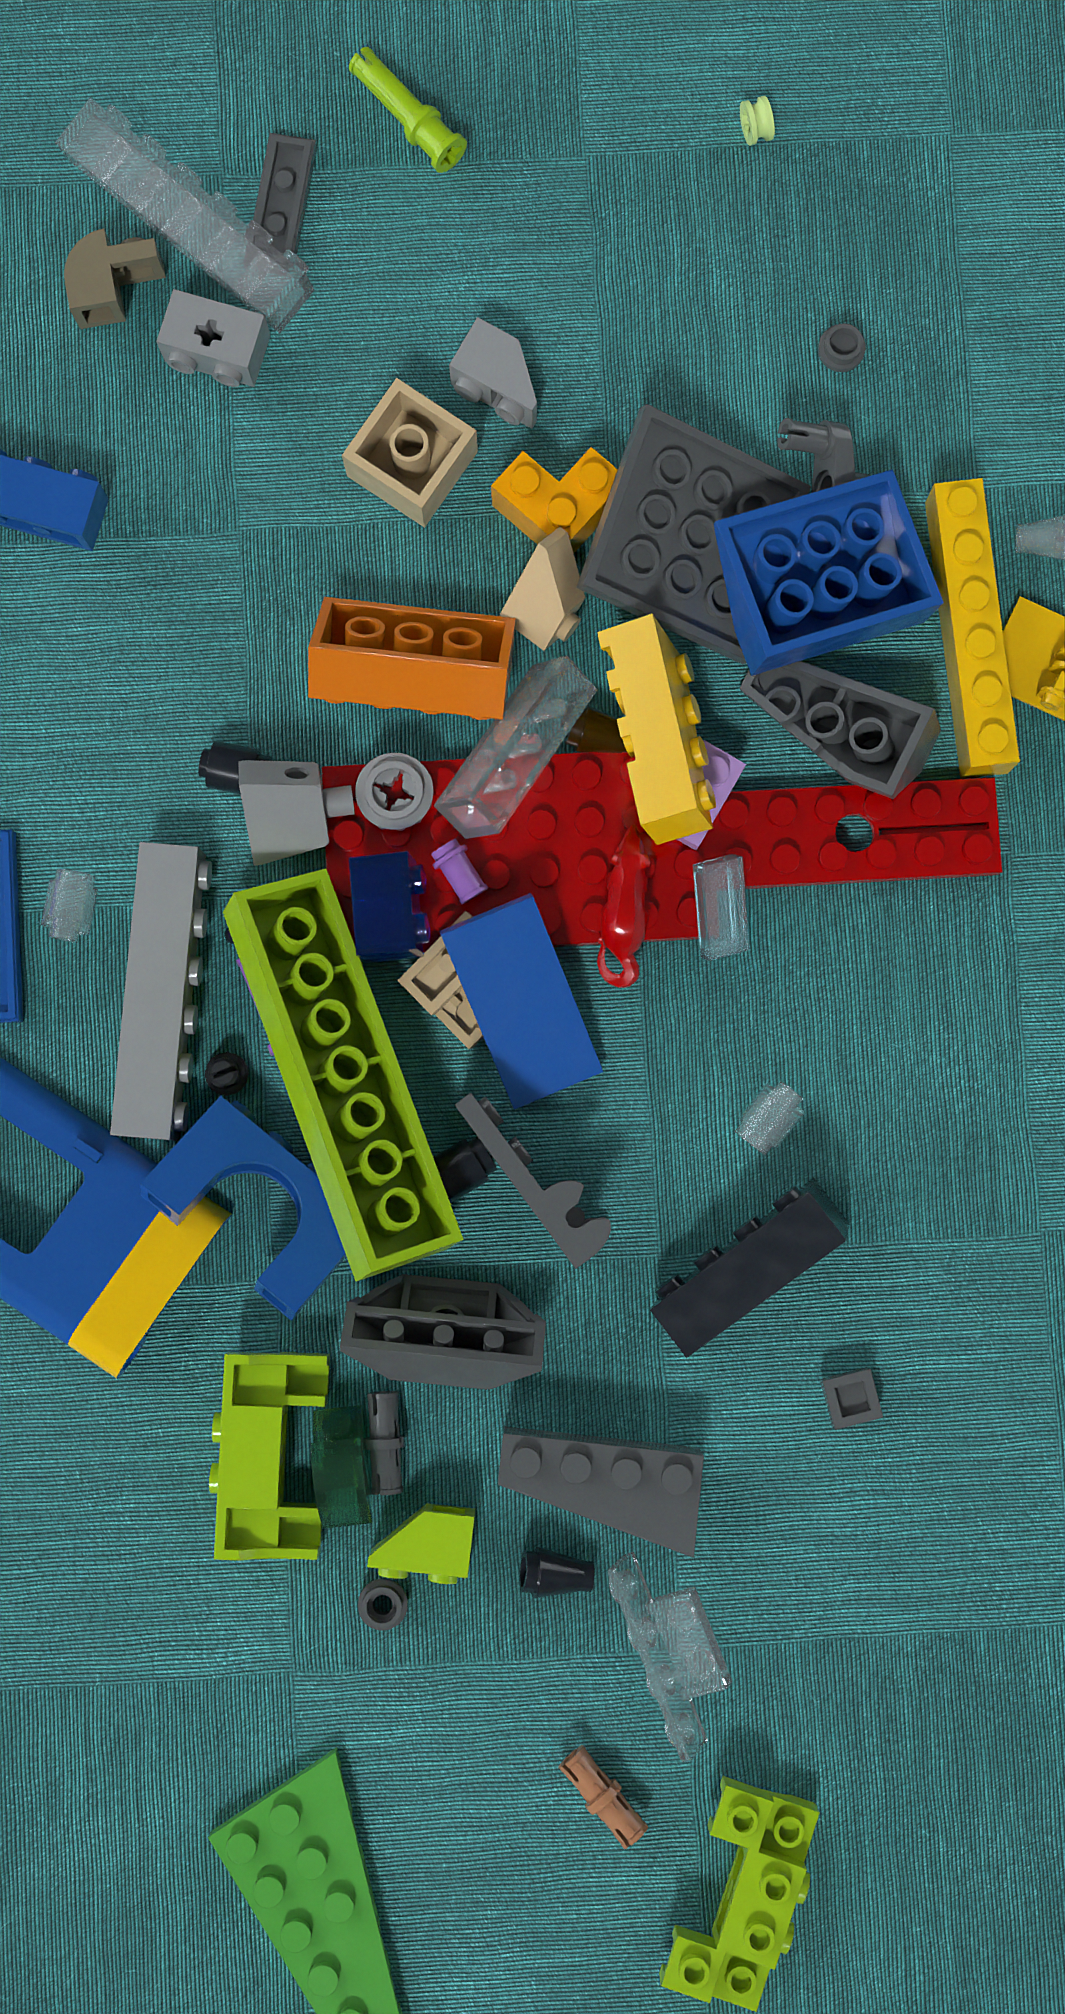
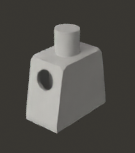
(288, 807)

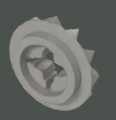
(385, 771)

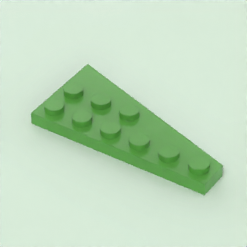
(312, 1890)

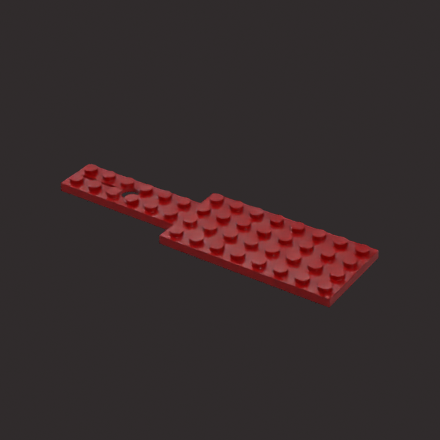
(584, 803)

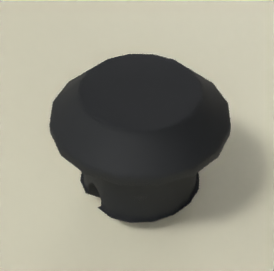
(226, 1073)

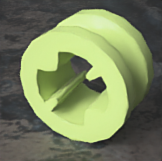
(757, 120)

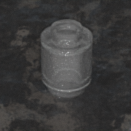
(69, 905)
(770, 1117)

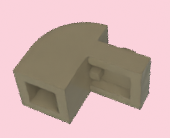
(99, 269)

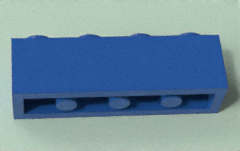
(51, 501)

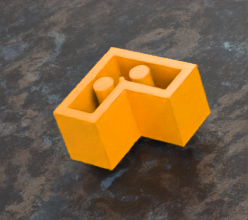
(542, 503)

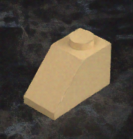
(547, 593)

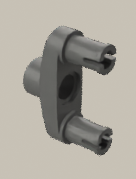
(831, 446)

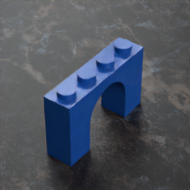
(230, 1144)

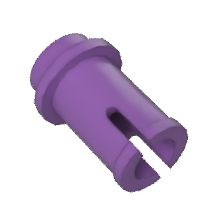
(459, 870)

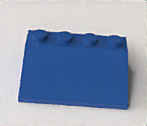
(824, 572)

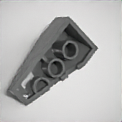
(851, 726)

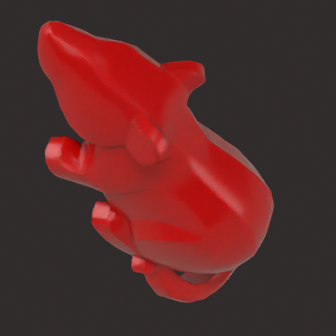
(624, 915)

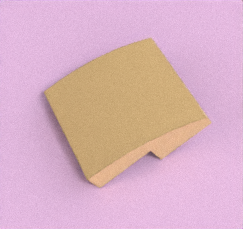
(439, 990)

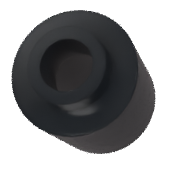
(221, 765)
(464, 1167)

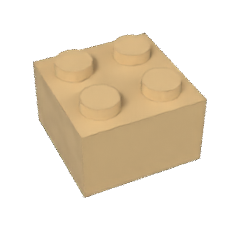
(410, 452)

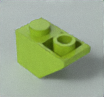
(428, 1542)

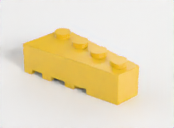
(659, 729)

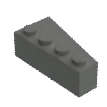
(613, 1481)

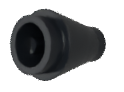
(552, 1573)

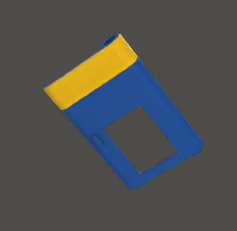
(110, 1252)

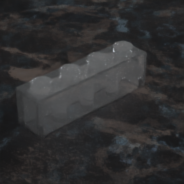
(516, 748)

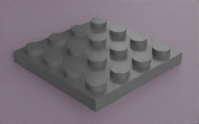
(658, 531)

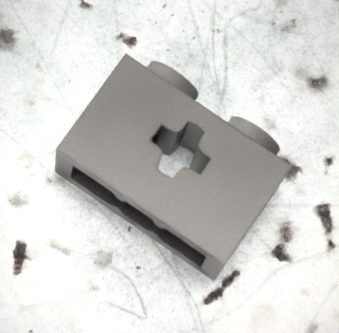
(198, 322)

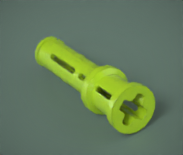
(420, 121)

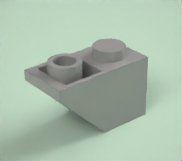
(495, 372)

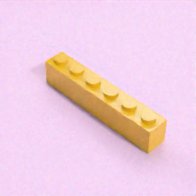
(971, 629)

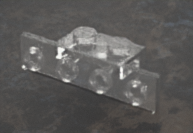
(674, 1648)

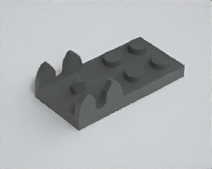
(555, 1204)

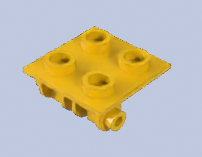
(1036, 656)

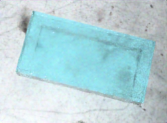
(721, 907)

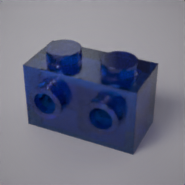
(388, 906)

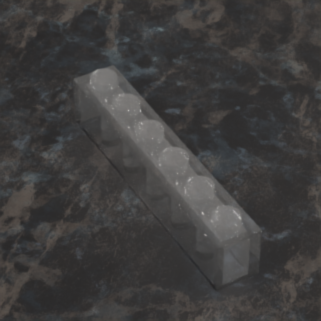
(185, 214)

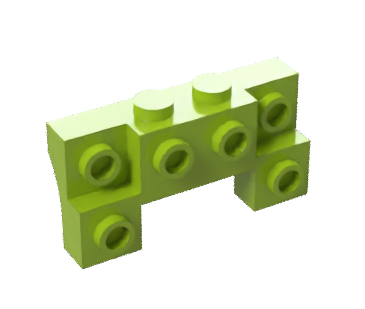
(252, 1456)
(757, 1899)

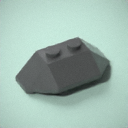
(444, 1332)

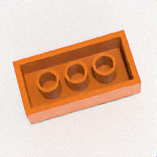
(411, 658)

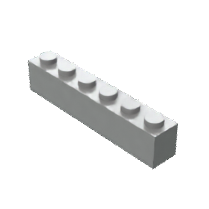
(160, 991)

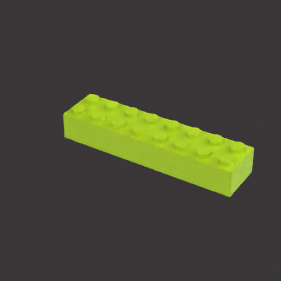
(341, 1074)

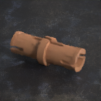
(603, 1797)

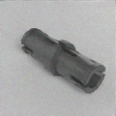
(385, 1442)

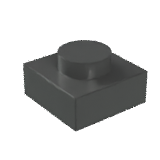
(851, 1398)

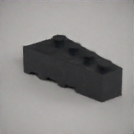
(750, 1267)

